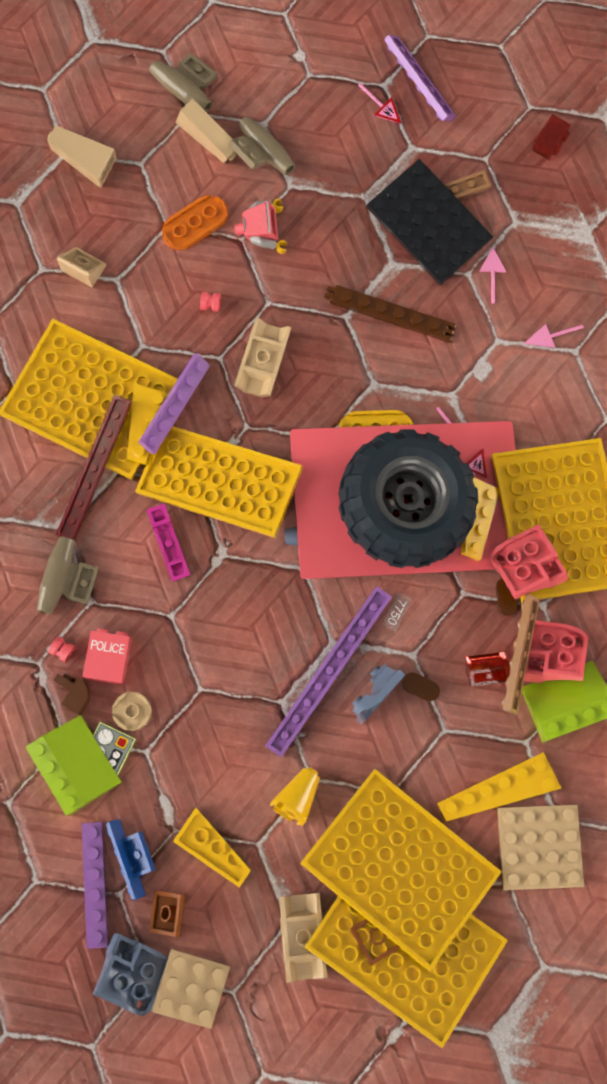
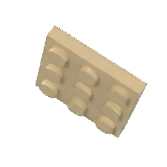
(190, 988)

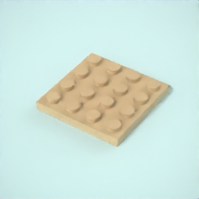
(540, 847)

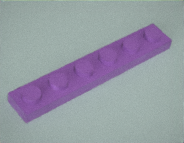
(416, 74)
(174, 404)
(94, 885)

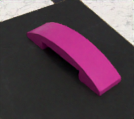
(168, 542)

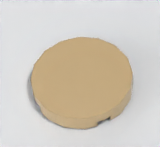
(131, 711)

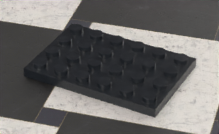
(429, 222)

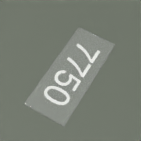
(396, 612)

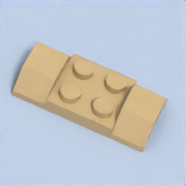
(262, 358)
(298, 922)

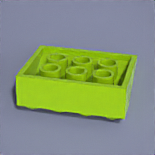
(567, 704)
(73, 765)

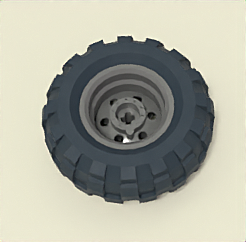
(445, 483)

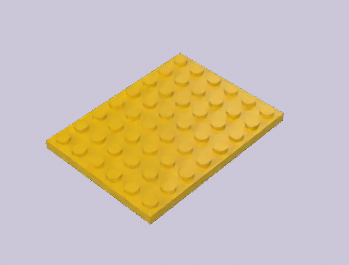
(70, 388)
(567, 496)
(401, 869)
(420, 997)

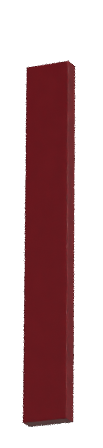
(94, 467)

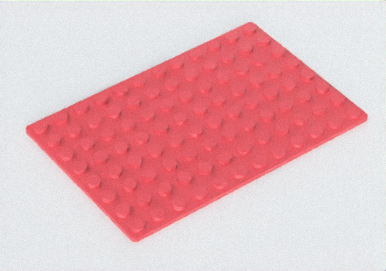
(322, 535)

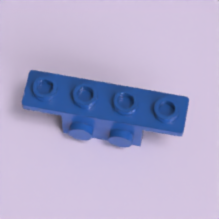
(132, 856)

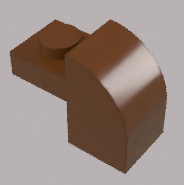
(78, 695)

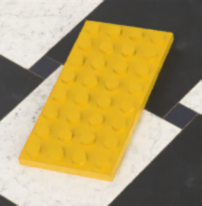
(220, 481)

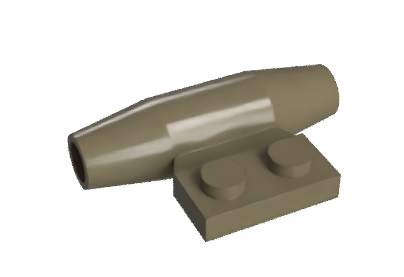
(186, 80)
(260, 147)
(64, 578)

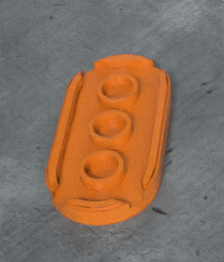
(194, 222)

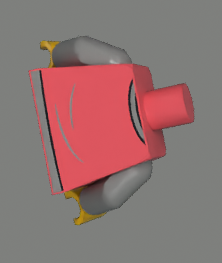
(261, 225)

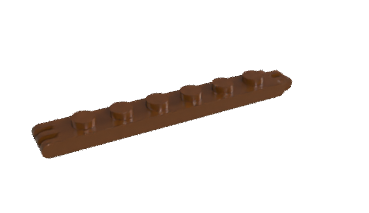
(391, 313)

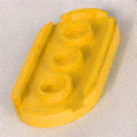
(375, 418)

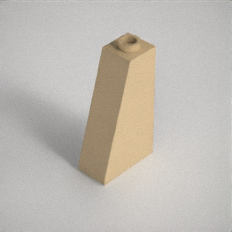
(205, 130)
(85, 155)

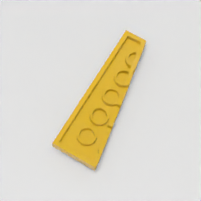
(512, 785)

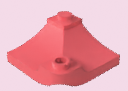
(528, 563)
(556, 653)

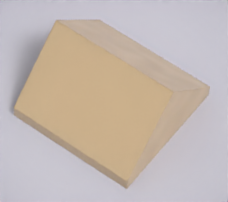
(81, 266)

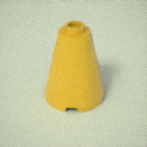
(297, 796)

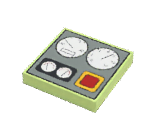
(118, 749)

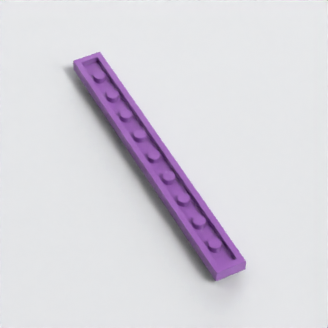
(328, 672)

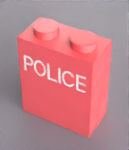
(107, 657)

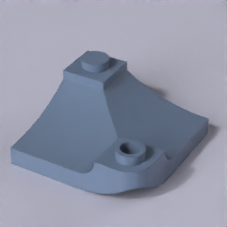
(383, 681)
(130, 975)

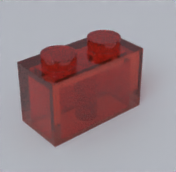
(551, 137)
(487, 669)

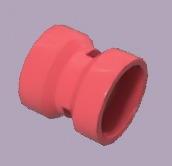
(208, 301)
(62, 649)

